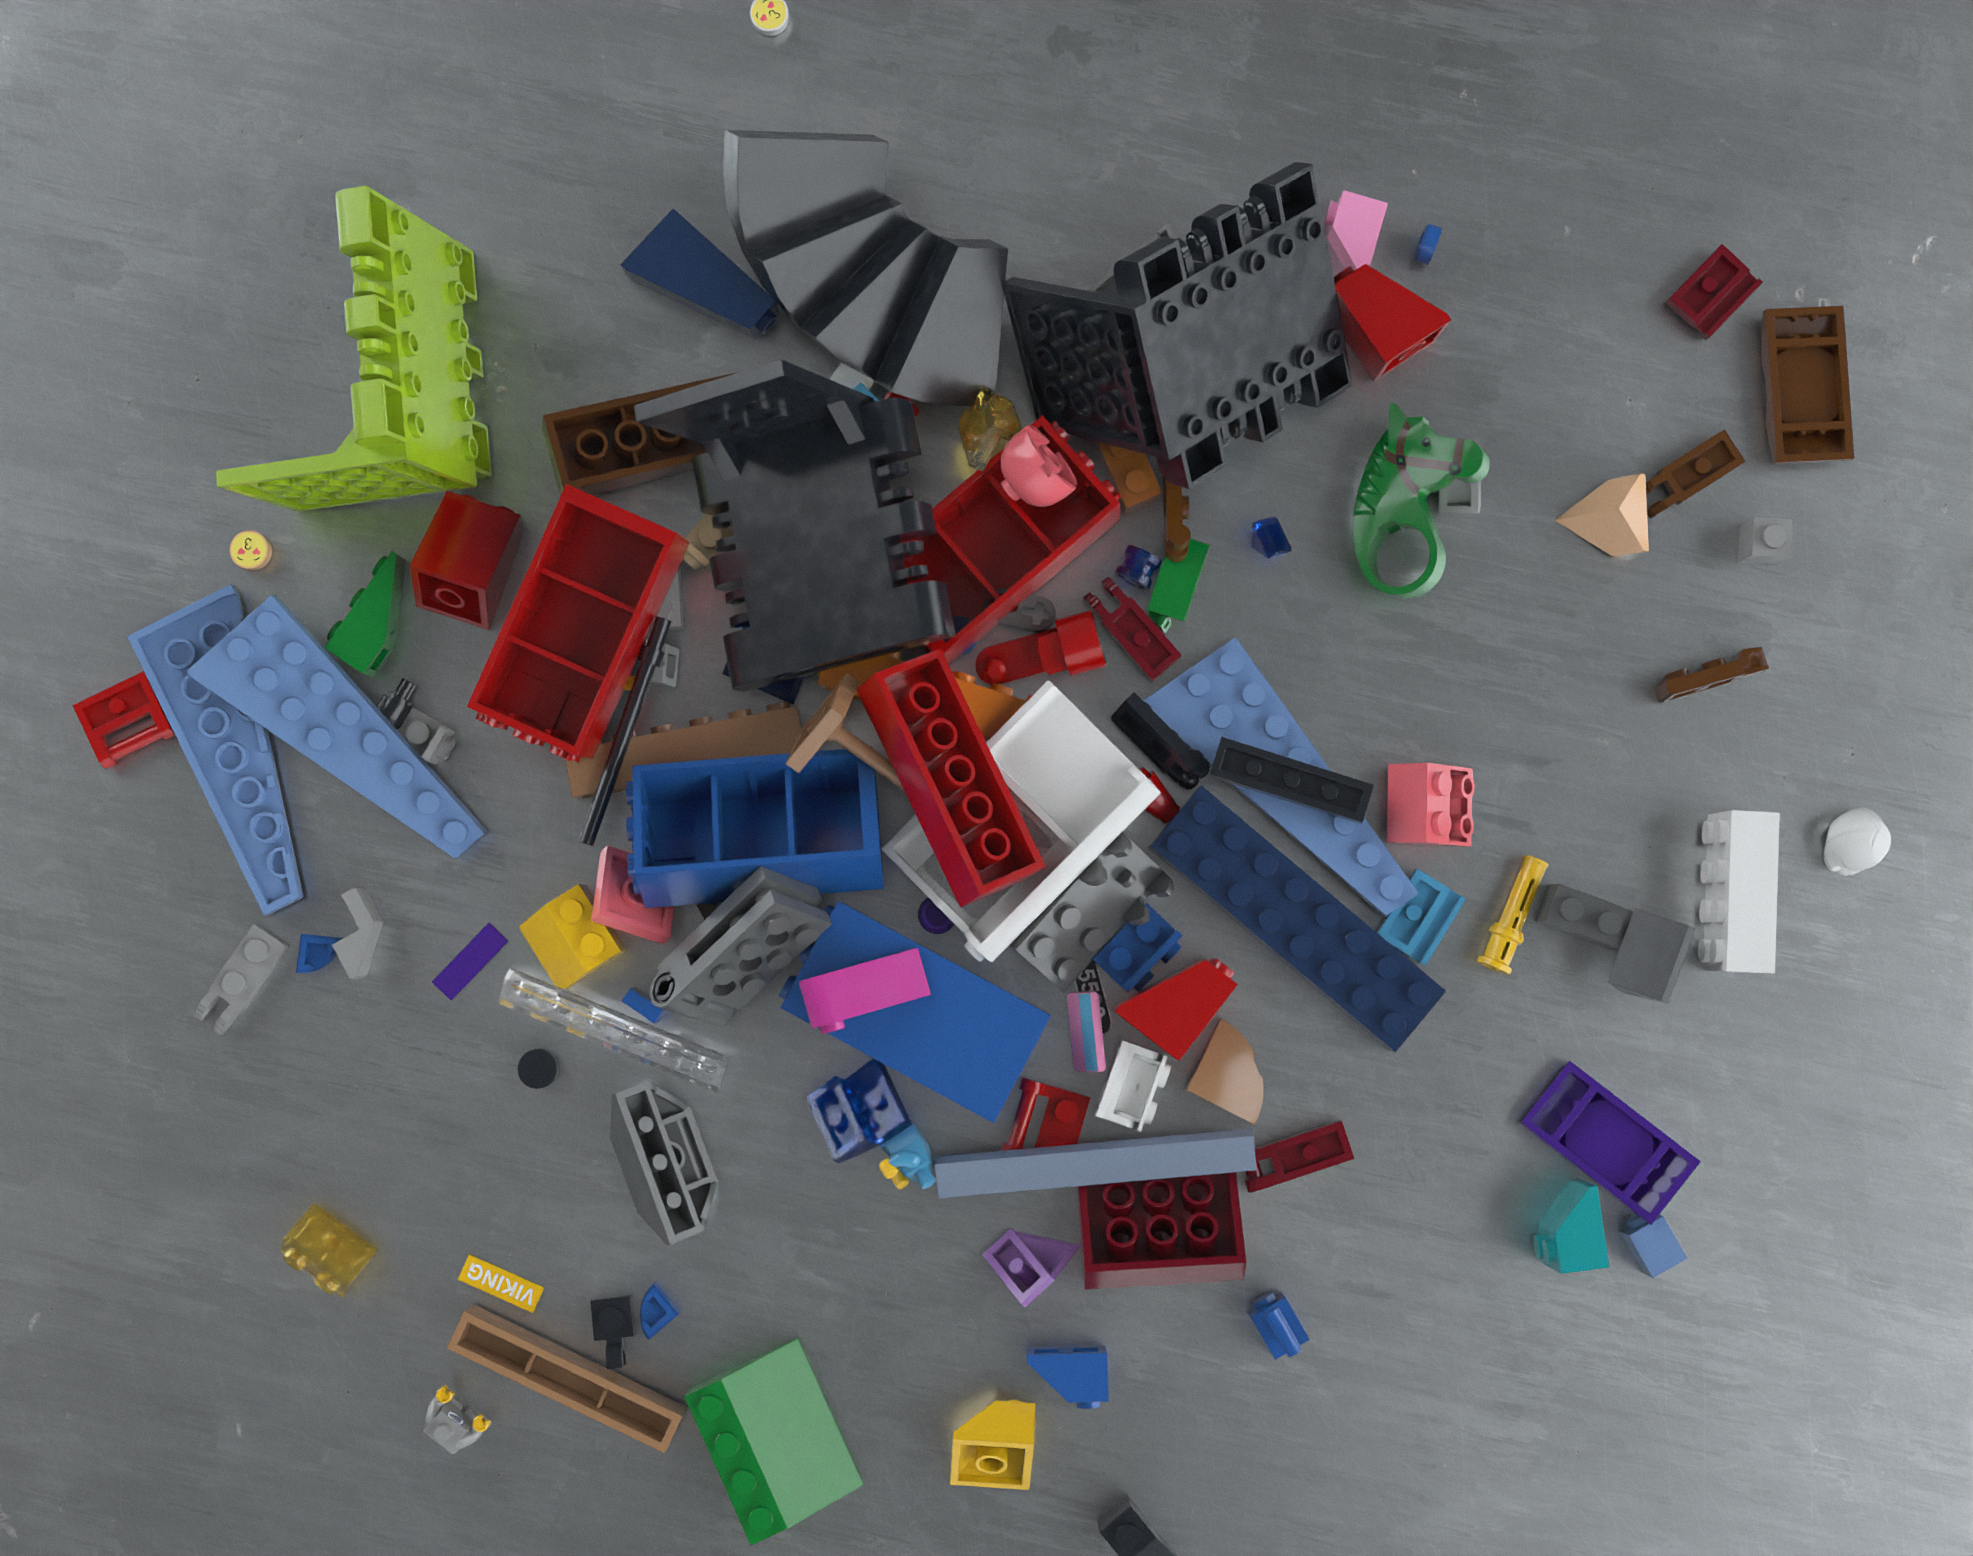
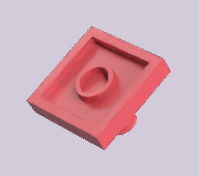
(618, 905)

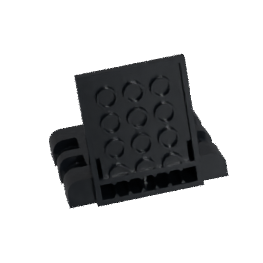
(1194, 334)
(811, 519)

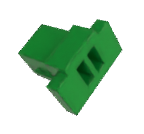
(1161, 621)

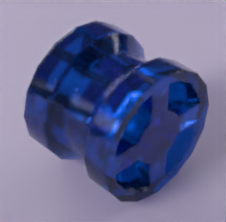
(1138, 567)

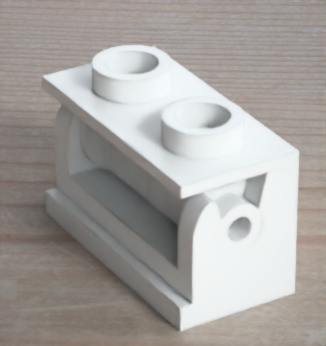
(1131, 1086)

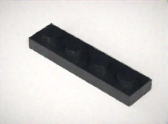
(1291, 780)

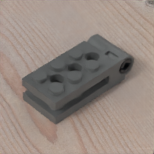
(739, 948)

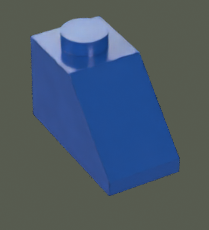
(1074, 1372)

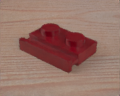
(1714, 292)

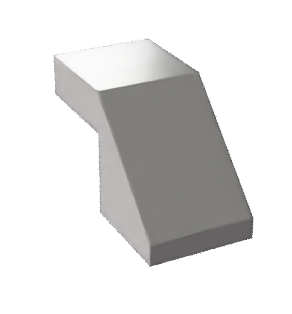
(358, 948)

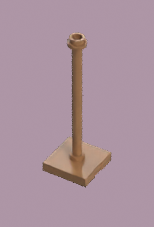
(828, 725)

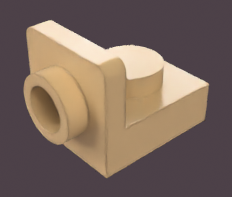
(703, 543)

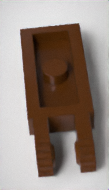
(1695, 471)

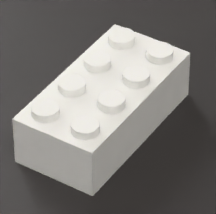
(1740, 892)

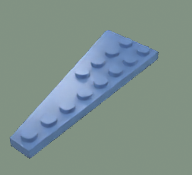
(304, 697)
(1234, 701)
(223, 745)

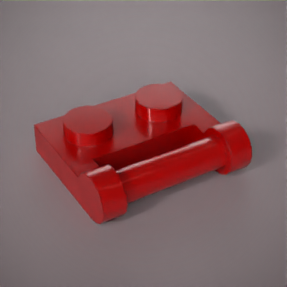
(118, 708)
(1061, 1118)

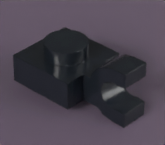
(612, 1322)

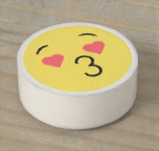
(769, 16)

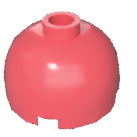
(1034, 470)

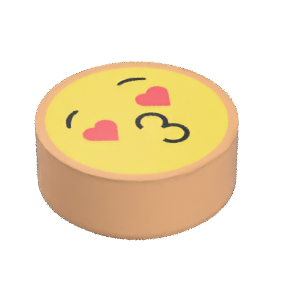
(250, 550)

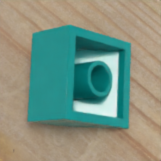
(1573, 1230)

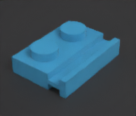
(1422, 920)

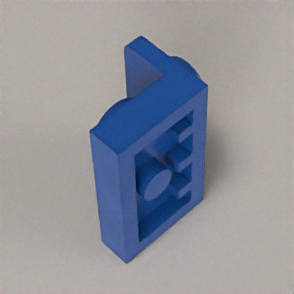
(1137, 949)

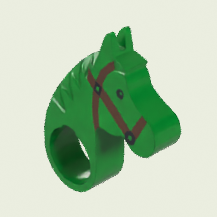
(1394, 488)

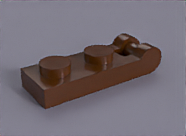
(1175, 532)

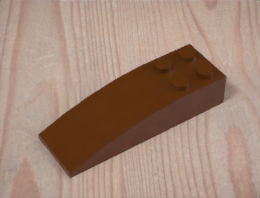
(607, 449)

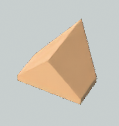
(1612, 516)

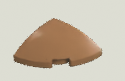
(1229, 1074)

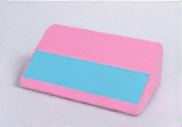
(1086, 1031)

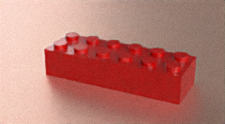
(950, 777)

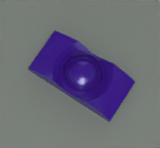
(1610, 1142)

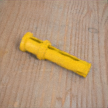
(1507, 932)

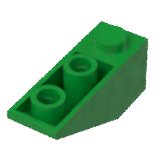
(371, 625)

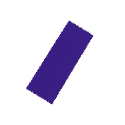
(470, 961)

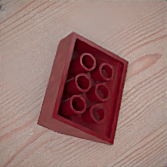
(1162, 1232)

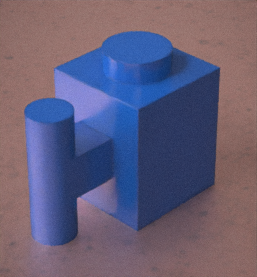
(1278, 1325)

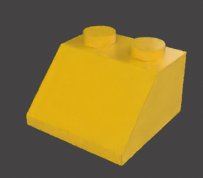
(568, 940)

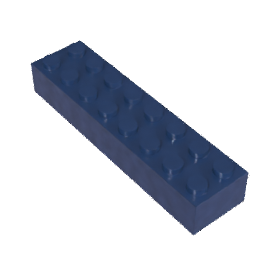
(1297, 919)

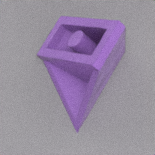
(1028, 1262)

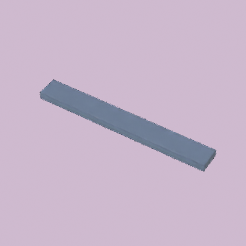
(1095, 1163)

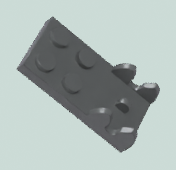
(1092, 911)

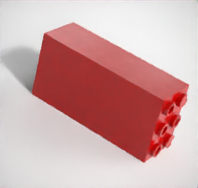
(1003, 543)
(577, 625)

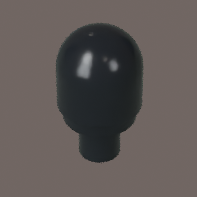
(396, 704)

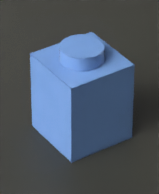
(1652, 1245)

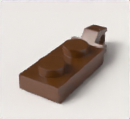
(1714, 674)

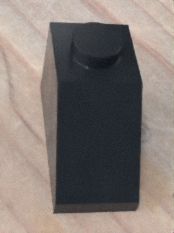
(1131, 1532)

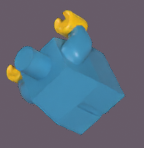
(912, 1155)

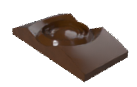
(1807, 385)

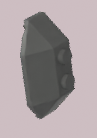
(662, 1160)

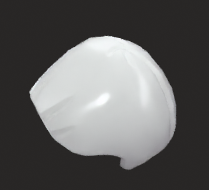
(1856, 841)

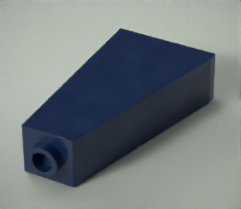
(698, 275)

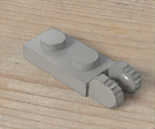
(242, 976)

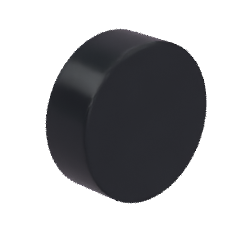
(538, 1068)

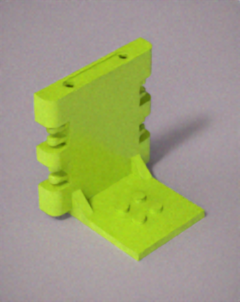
(415, 367)

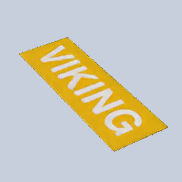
(500, 1283)

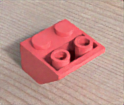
(1429, 804)

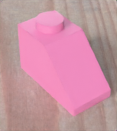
(1355, 227)

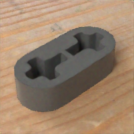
(1023, 621)

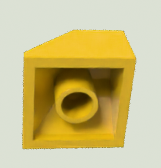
(995, 1447)

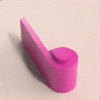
(863, 989)

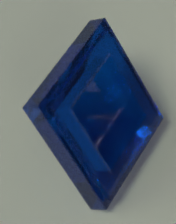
(1269, 538)

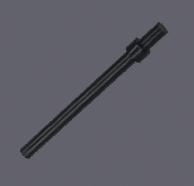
(650, 657)

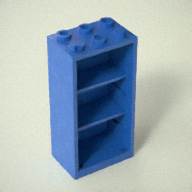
(716, 821)
(958, 1041)

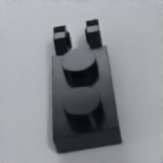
(1160, 742)

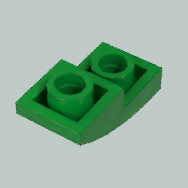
(1178, 582)

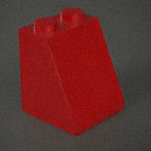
(1384, 319)
(465, 559)
(1179, 1005)

